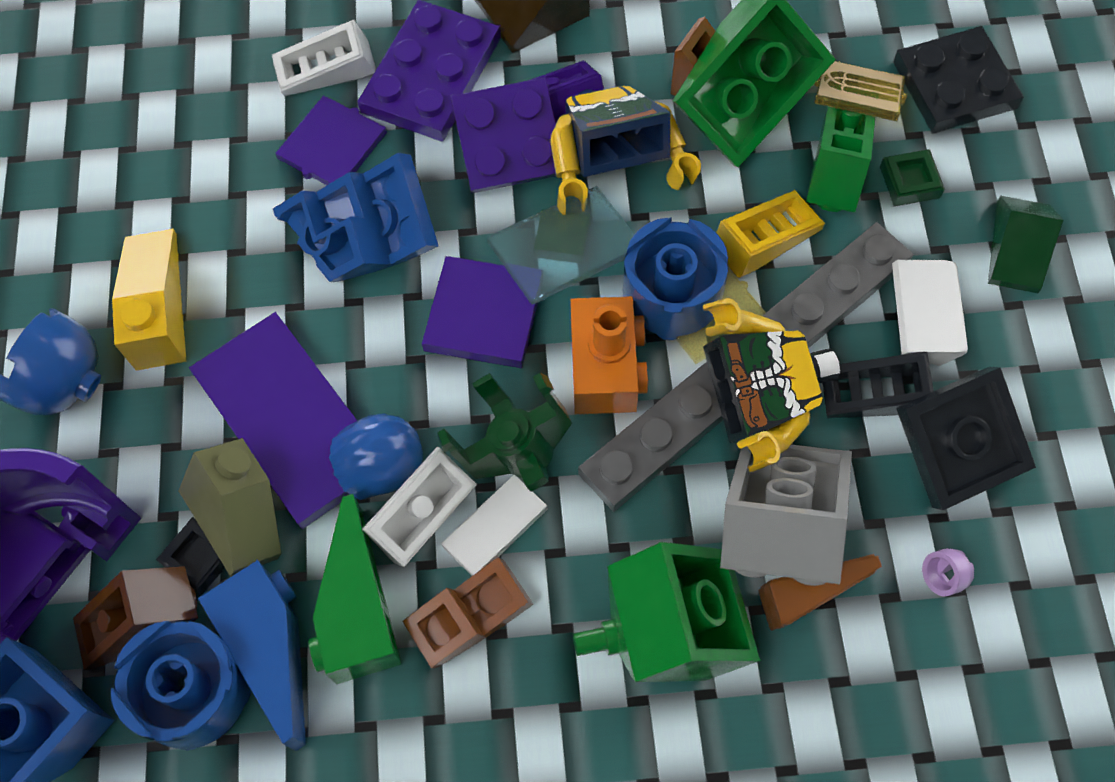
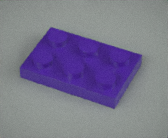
(427, 63)

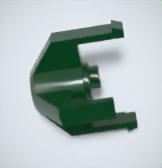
(515, 439)

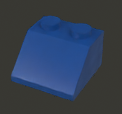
(42, 717)

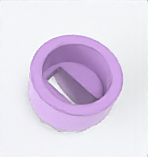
(941, 562)

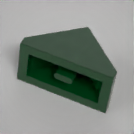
(1023, 243)

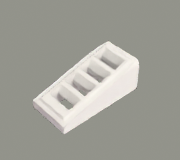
(339, 70)

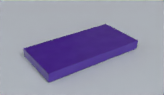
(282, 412)

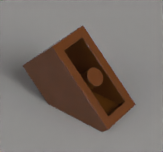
(128, 606)

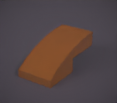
(467, 614)

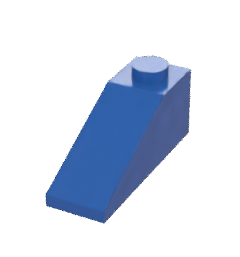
(263, 637)

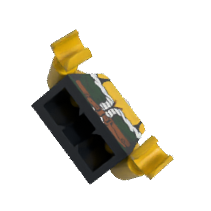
(763, 379)

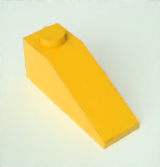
(149, 301)

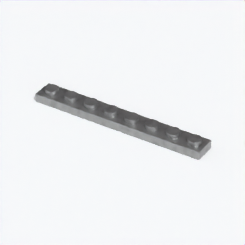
(692, 406)

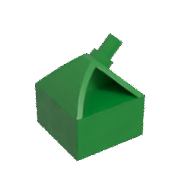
(673, 616)

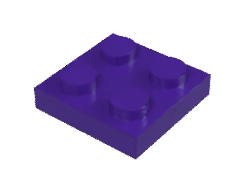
(505, 134)

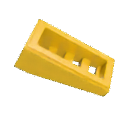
(747, 252)

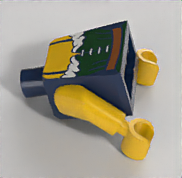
(615, 132)

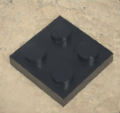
(957, 79)
(966, 437)

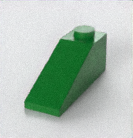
(841, 160)
(351, 608)

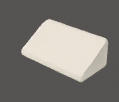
(930, 309)
(419, 507)

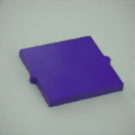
(330, 141)

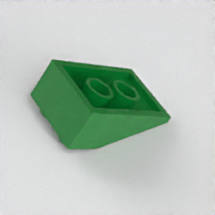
(751, 75)

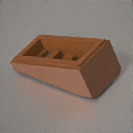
(788, 600)

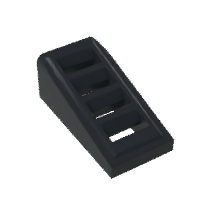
(895, 367)

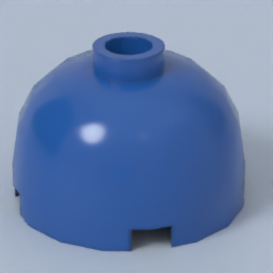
(52, 366)

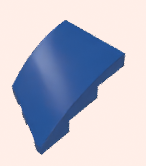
(362, 220)

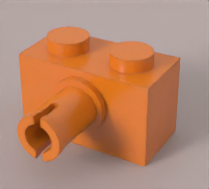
(605, 355)

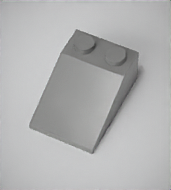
(789, 516)

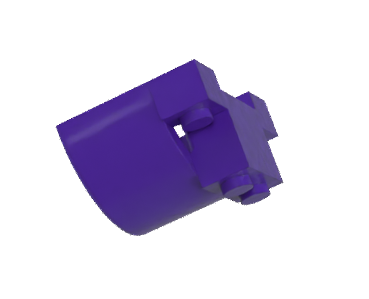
(34, 551)

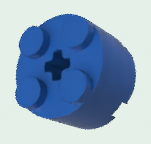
(673, 273)
(149, 693)

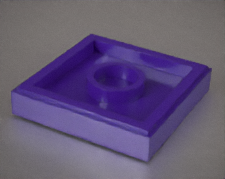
(479, 314)

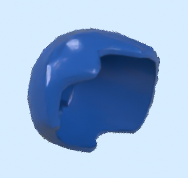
(375, 455)

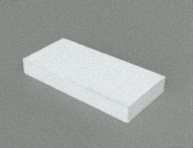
(494, 526)

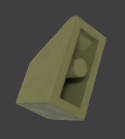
(232, 504)

